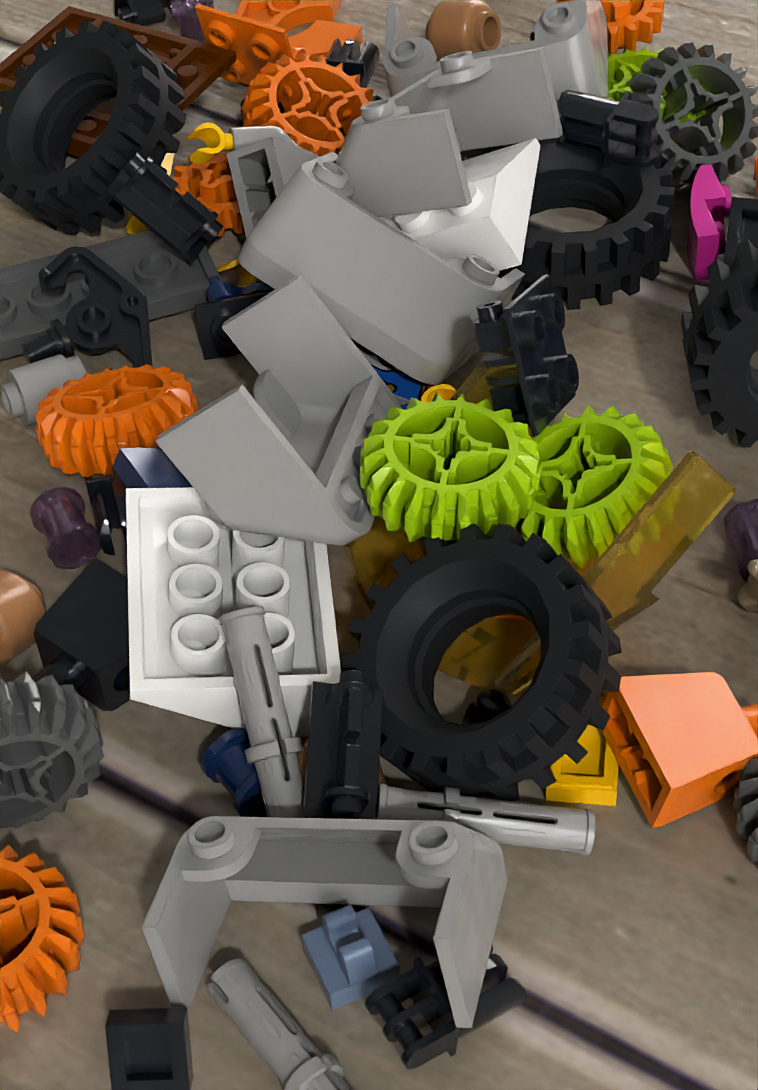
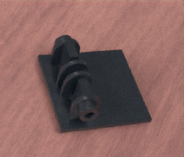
(544, 371)

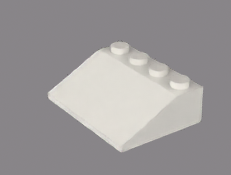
(495, 219)
(191, 572)

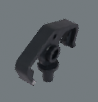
(106, 319)

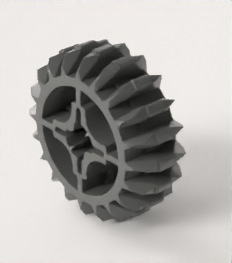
(680, 75)
(46, 748)

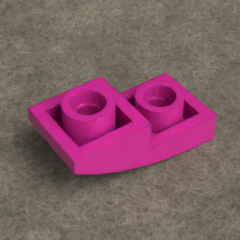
(708, 207)

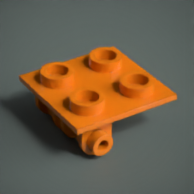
(250, 39)

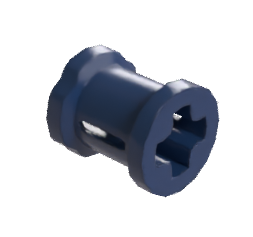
(226, 764)

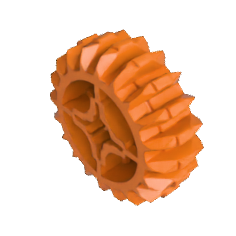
(315, 101)
(108, 411)
(36, 935)

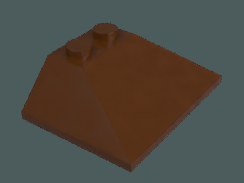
(191, 60)

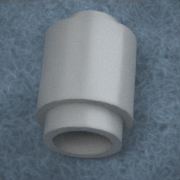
(32, 383)

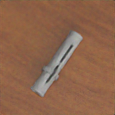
(264, 713)
(504, 821)
(273, 1030)

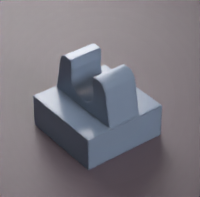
(349, 955)

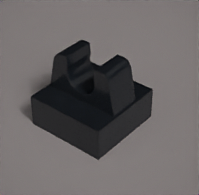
(149, 1049)

